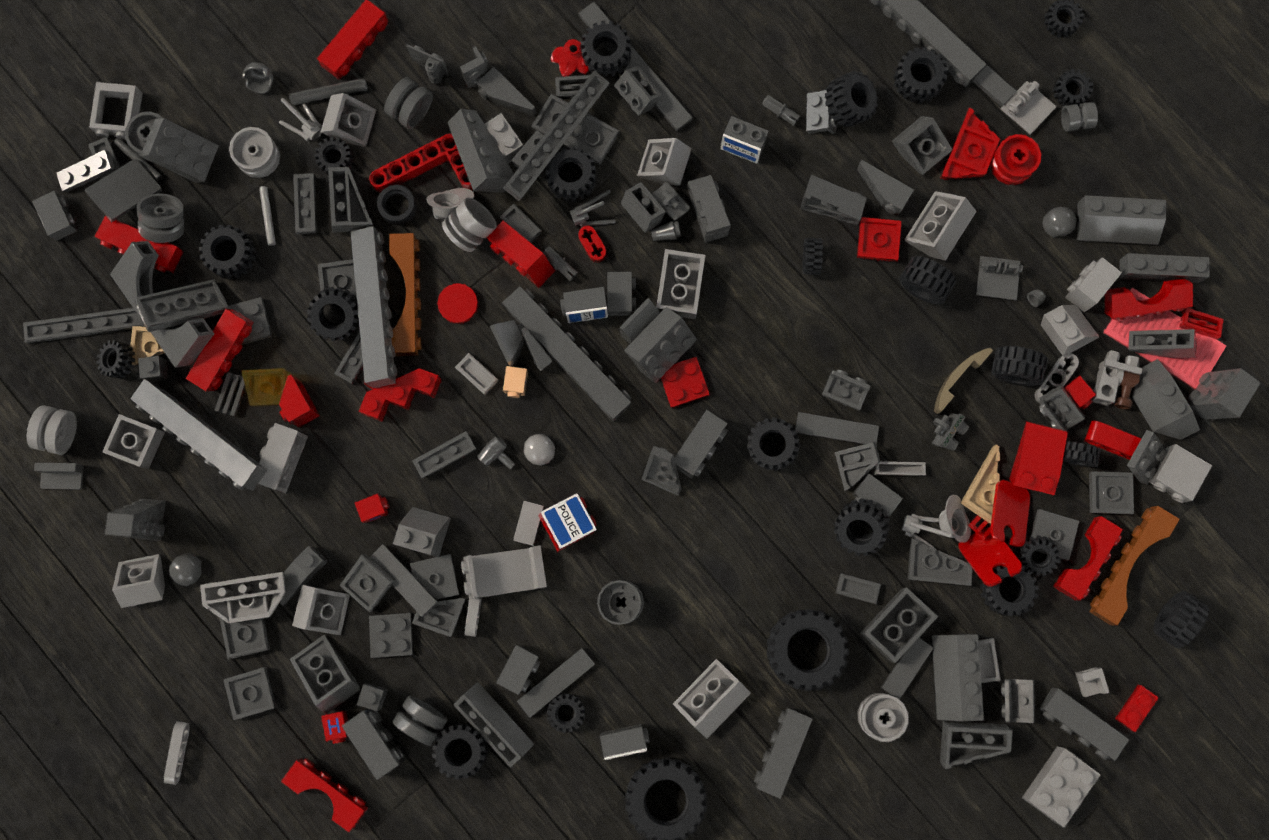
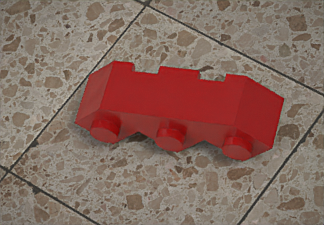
(399, 394)

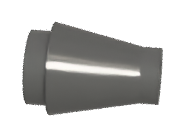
(668, 231)

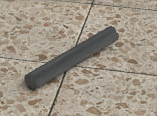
(327, 91)

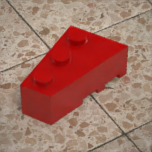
(521, 253)

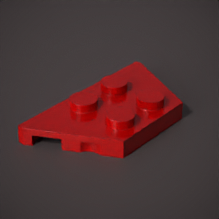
(971, 150)

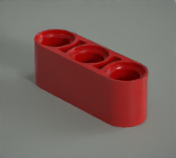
(1112, 439)

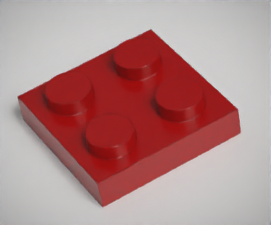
(879, 239)
(684, 383)

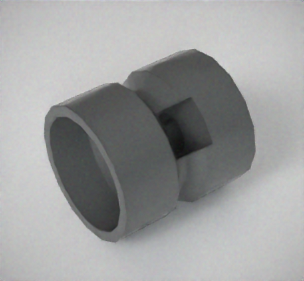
(1082, 116)

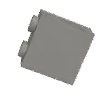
(1180, 474)

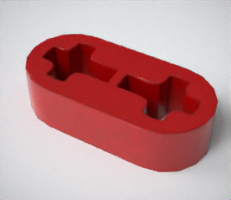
(589, 246)

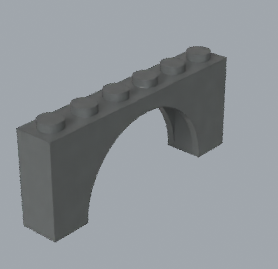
(134, 278)

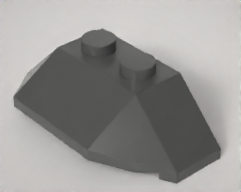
(1163, 403)

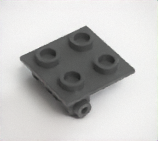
(433, 63)
(998, 278)

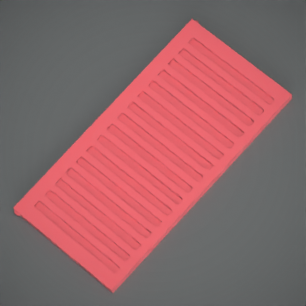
(1184, 369)

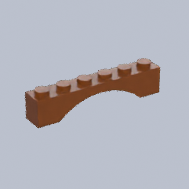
(405, 334)
(1112, 600)

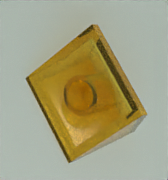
(265, 385)

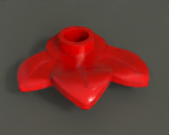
(569, 60)

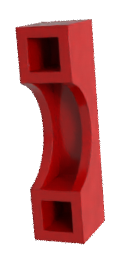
(1173, 295)
(1102, 537)
(347, 809)

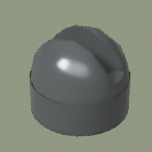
(1036, 297)

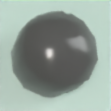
(258, 77)
(1059, 222)
(185, 569)

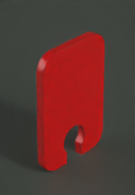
(1010, 509)
(986, 555)

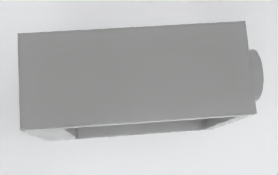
(111, 90)

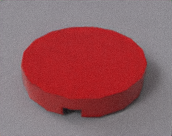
(457, 303)

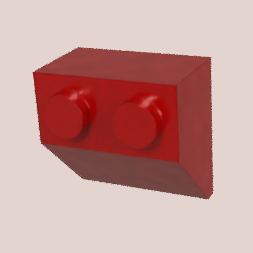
(296, 403)

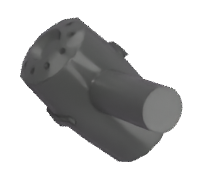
(494, 450)

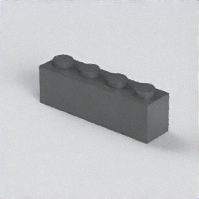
(1164, 267)
(493, 724)
(1084, 724)
(783, 752)

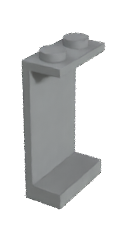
(503, 572)

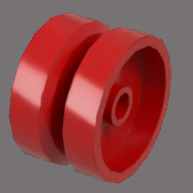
(1015, 159)

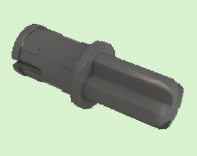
(780, 109)
(560, 263)

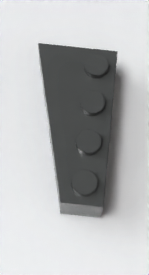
(479, 152)
(138, 521)

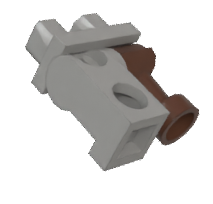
(1114, 375)

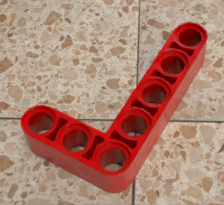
(426, 163)

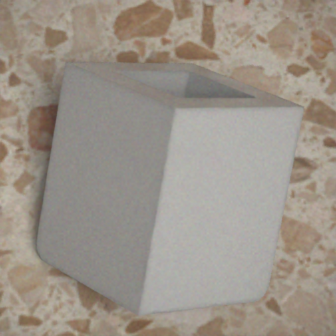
(1092, 682)

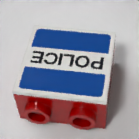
(567, 522)

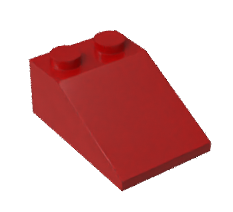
(1039, 458)

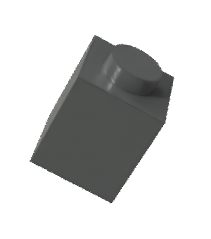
(153, 368)
(372, 697)

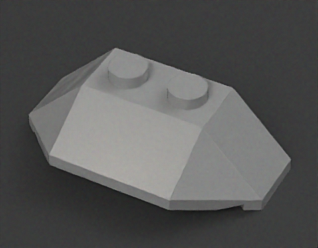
(244, 597)

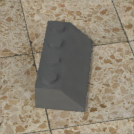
(1120, 220)
(957, 677)

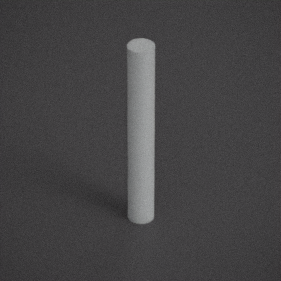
(267, 216)

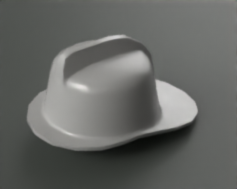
(447, 201)
(955, 520)

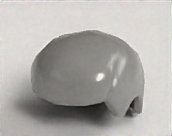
(539, 449)

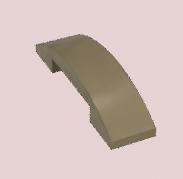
(944, 395)

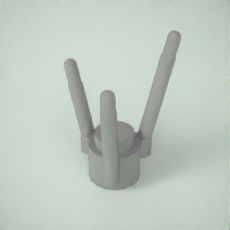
(311, 129)
(913, 524)

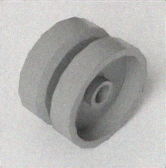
(254, 152)
(51, 430)
(895, 717)

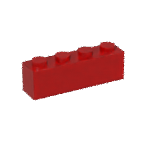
(353, 39)
(122, 235)
(220, 350)

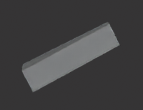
(899, 469)

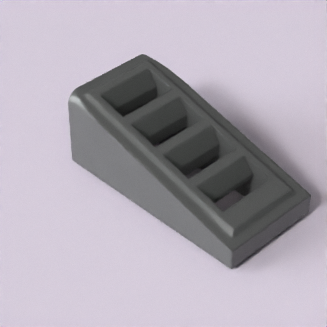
(538, 354)

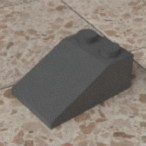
(324, 675)

